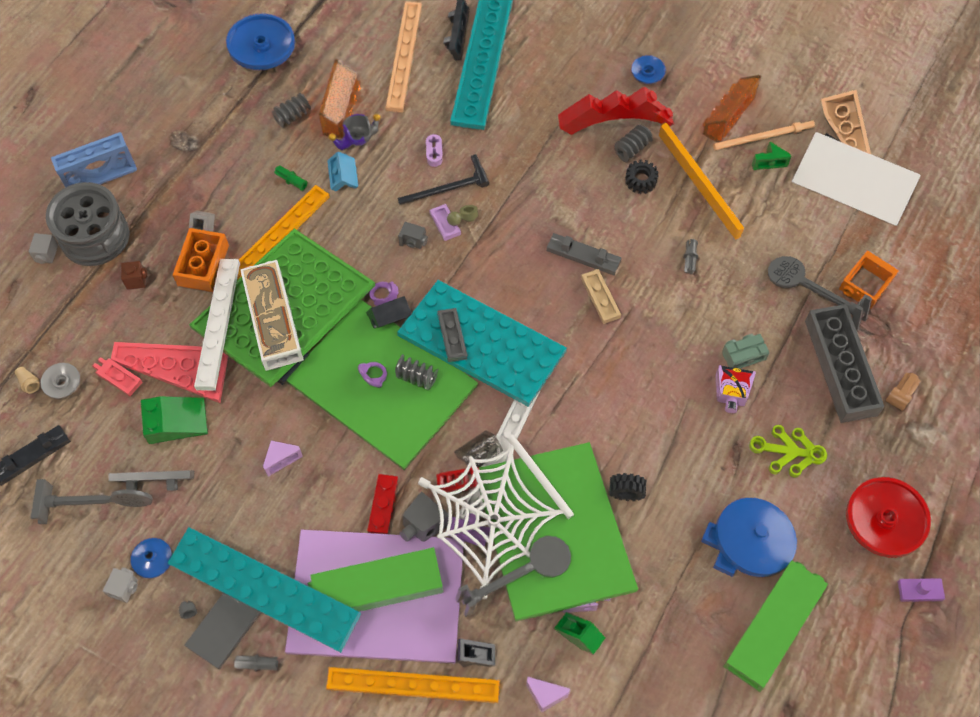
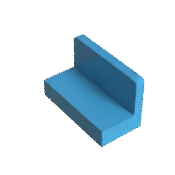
(342, 171)

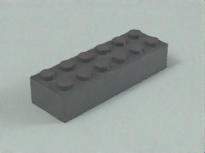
(844, 363)

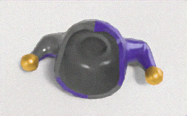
(356, 131)

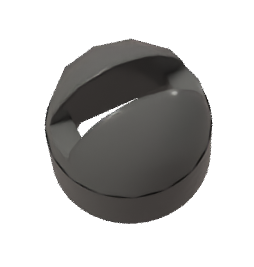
(187, 610)

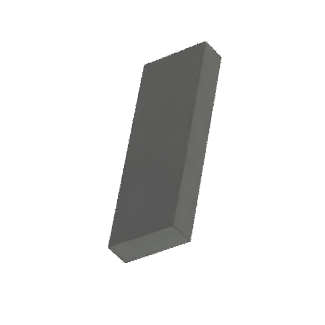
(452, 335)

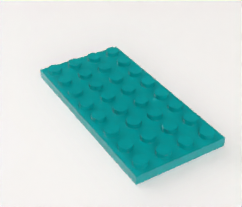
(497, 347)

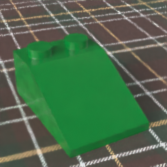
(173, 418)

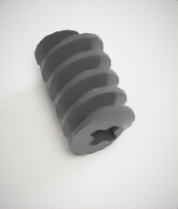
(290, 109)
(633, 142)
(414, 373)

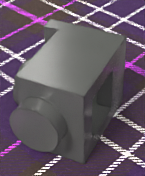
(412, 235)

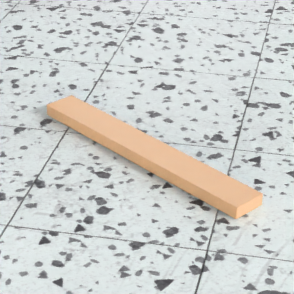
(403, 57)

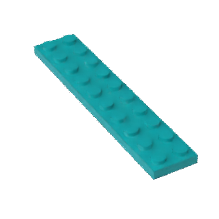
(481, 64)
(265, 589)

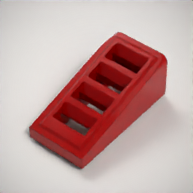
(446, 477)

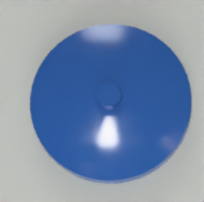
(260, 41)
(756, 537)

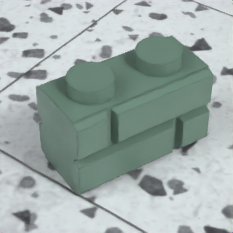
(745, 351)

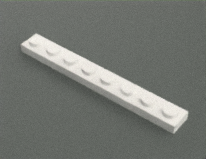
(217, 325)

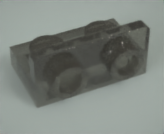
(481, 447)

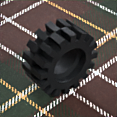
(644, 168)
(627, 487)

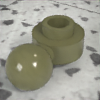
(466, 213)

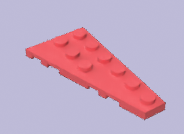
(169, 364)

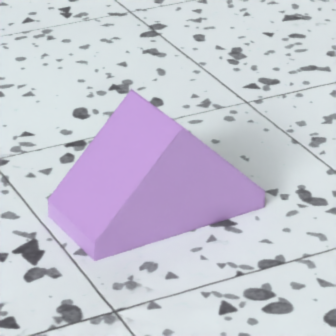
(279, 456)
(546, 693)

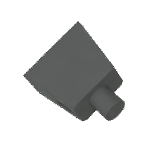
(422, 519)

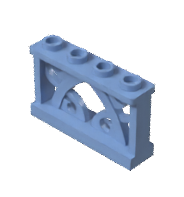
(106, 150)

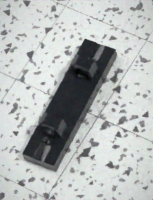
(459, 19)
(32, 453)

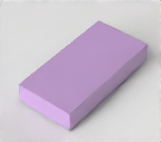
(439, 217)

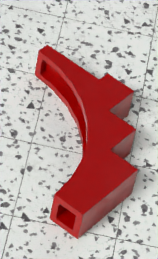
(616, 106)

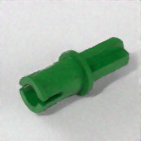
(290, 177)

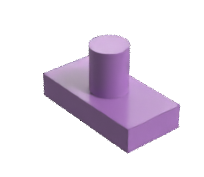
(474, 533)
(921, 590)

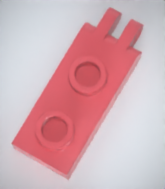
(117, 376)

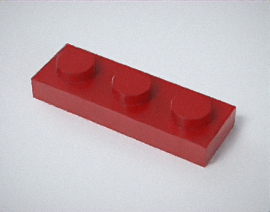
(383, 504)

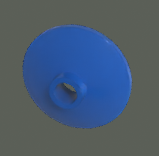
(648, 69)
(157, 563)

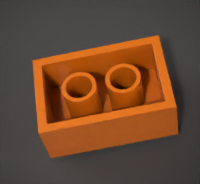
(200, 259)

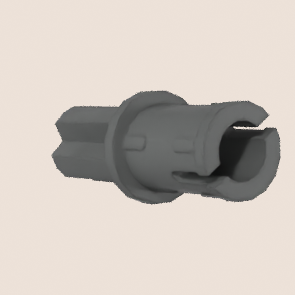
(690, 256)
(256, 662)

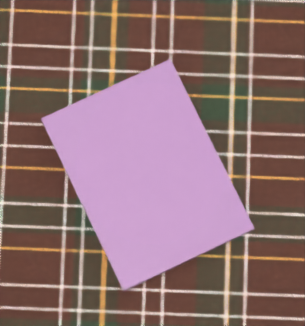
(402, 631)

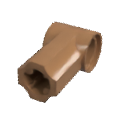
(902, 393)

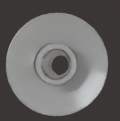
(55, 375)

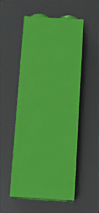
(382, 580)
(775, 625)

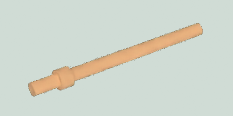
(795, 128)

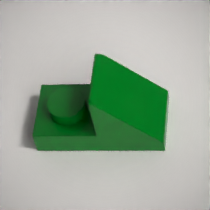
(773, 158)

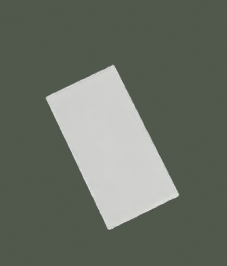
(856, 178)

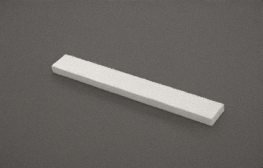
(511, 425)

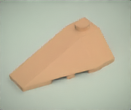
(846, 119)

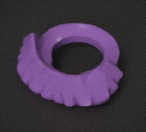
(391, 287)
(375, 382)

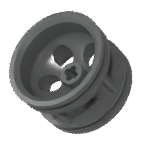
(79, 208)

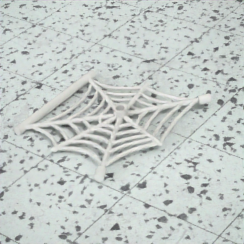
(564, 509)

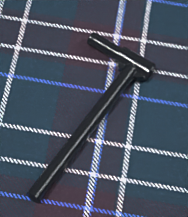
(479, 177)

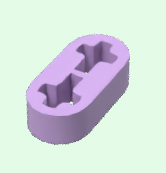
(434, 150)

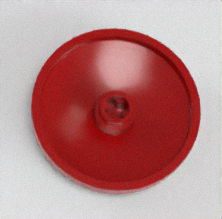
(888, 517)

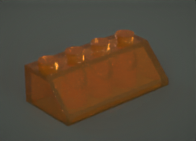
(338, 99)
(731, 108)

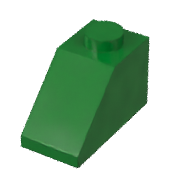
(580, 632)

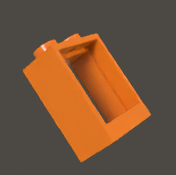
(869, 262)

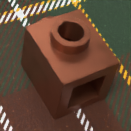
(133, 275)

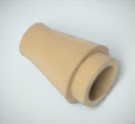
(27, 381)

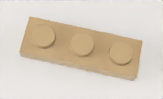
(601, 296)

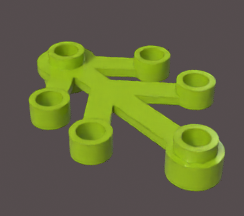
(791, 450)

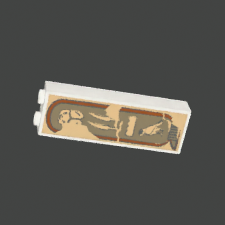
(271, 315)

